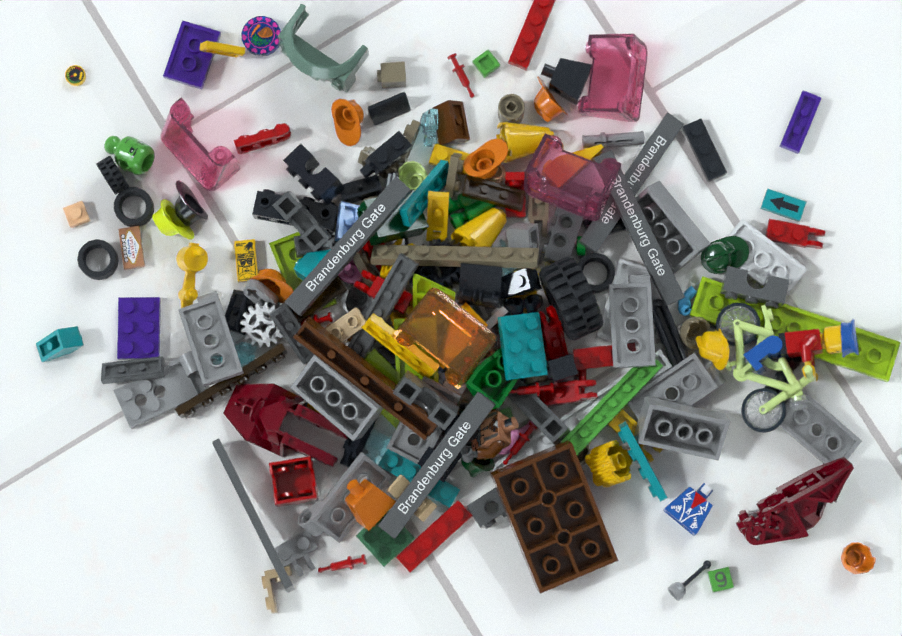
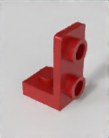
(515, 180)

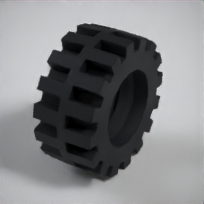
(112, 175)

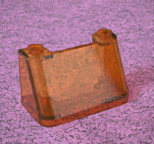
(447, 335)

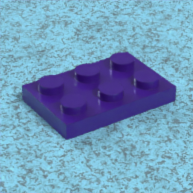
(187, 62)
(138, 327)

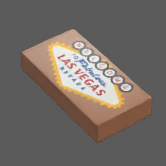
(131, 247)

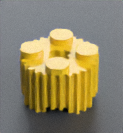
(609, 464)

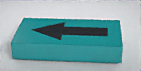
(783, 205)

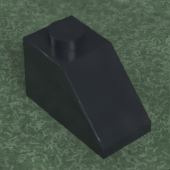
(562, 369)

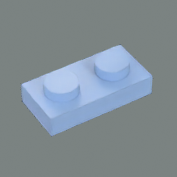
(346, 218)

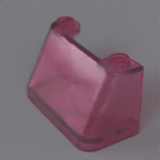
(615, 77)
(208, 168)
(570, 179)

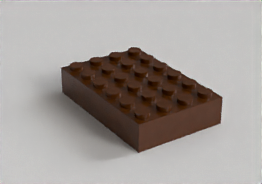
(554, 516)

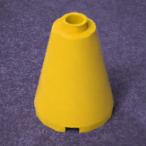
(521, 138)
(481, 230)

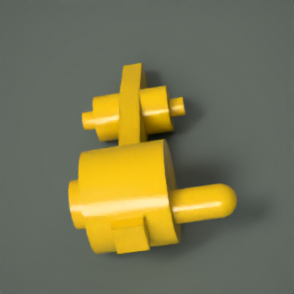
(190, 259)

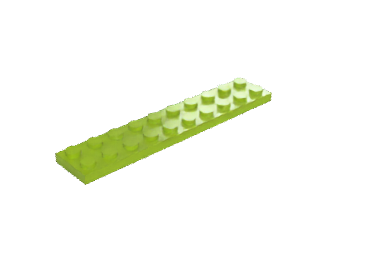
(875, 355)

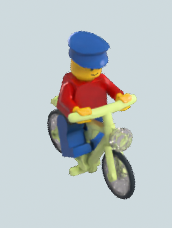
(765, 408)

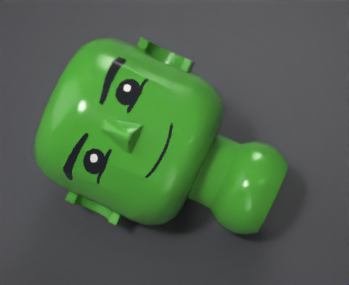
(130, 154)

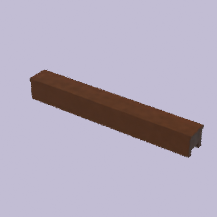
(363, 376)

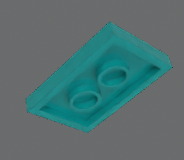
(522, 346)

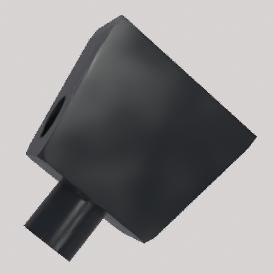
(567, 78)

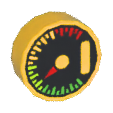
(75, 75)

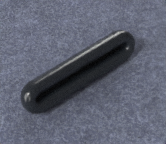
(668, 333)

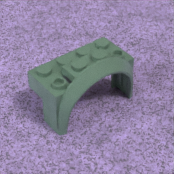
(314, 62)

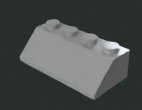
(671, 226)

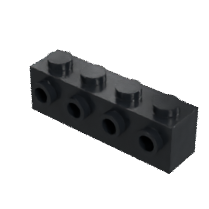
(324, 213)

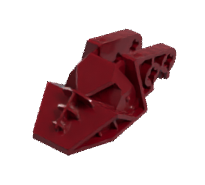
(258, 416)
(795, 504)

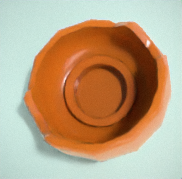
(857, 558)

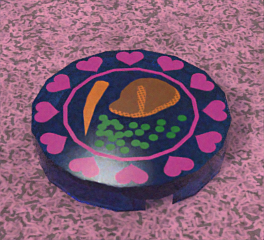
(261, 36)

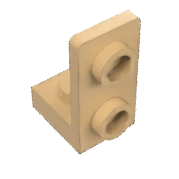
(347, 325)
(398, 488)
(267, 583)

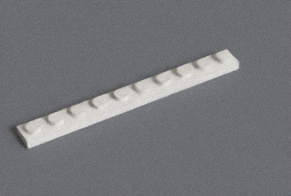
(571, 419)

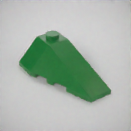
(490, 379)

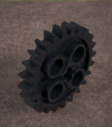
(449, 274)

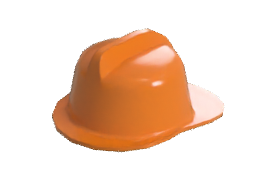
(546, 104)
(347, 120)
(486, 159)
(275, 282)

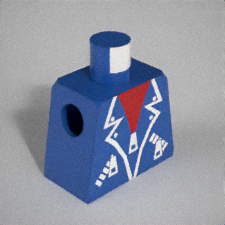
(690, 508)

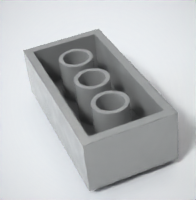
(336, 398)
(681, 428)

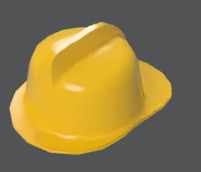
(714, 348)

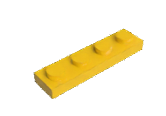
(409, 354)

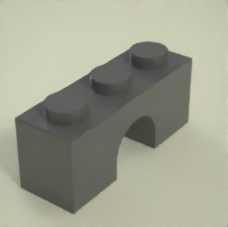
(305, 223)
(736, 286)
(438, 407)

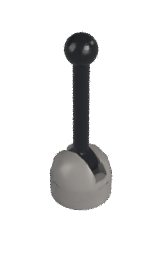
(678, 589)

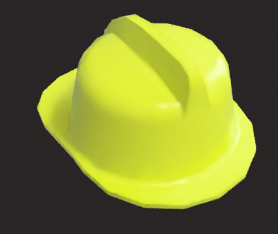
(169, 223)

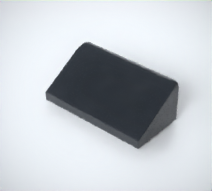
(389, 108)
(237, 306)

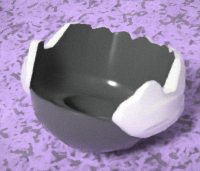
(356, 299)

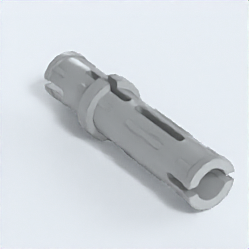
(613, 139)

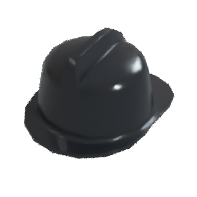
(187, 206)

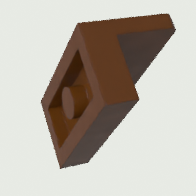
(451, 122)

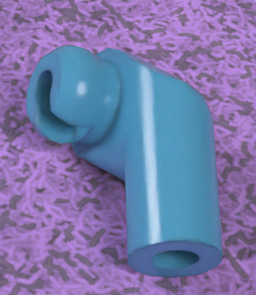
(684, 304)

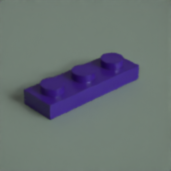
(800, 122)

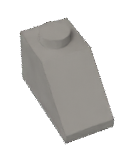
(524, 236)

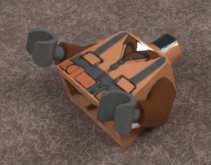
(492, 436)

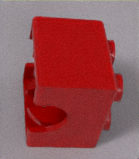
(294, 481)

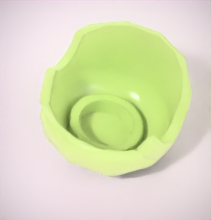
(412, 174)

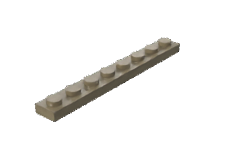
(455, 255)

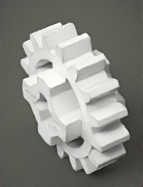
(254, 326)

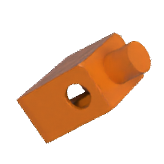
(367, 502)

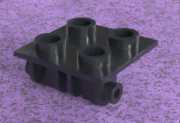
(480, 285)

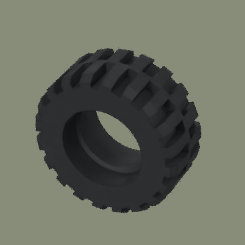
(571, 297)

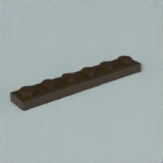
(224, 387)

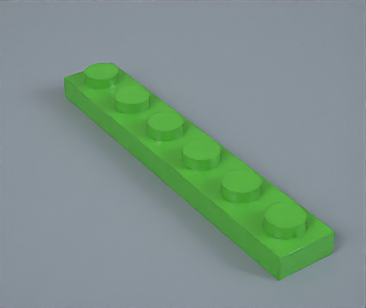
(611, 406)

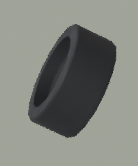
(133, 191)
(93, 244)
(592, 257)

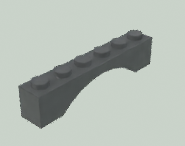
(537, 412)

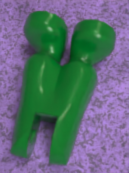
(471, 207)

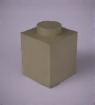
(392, 75)

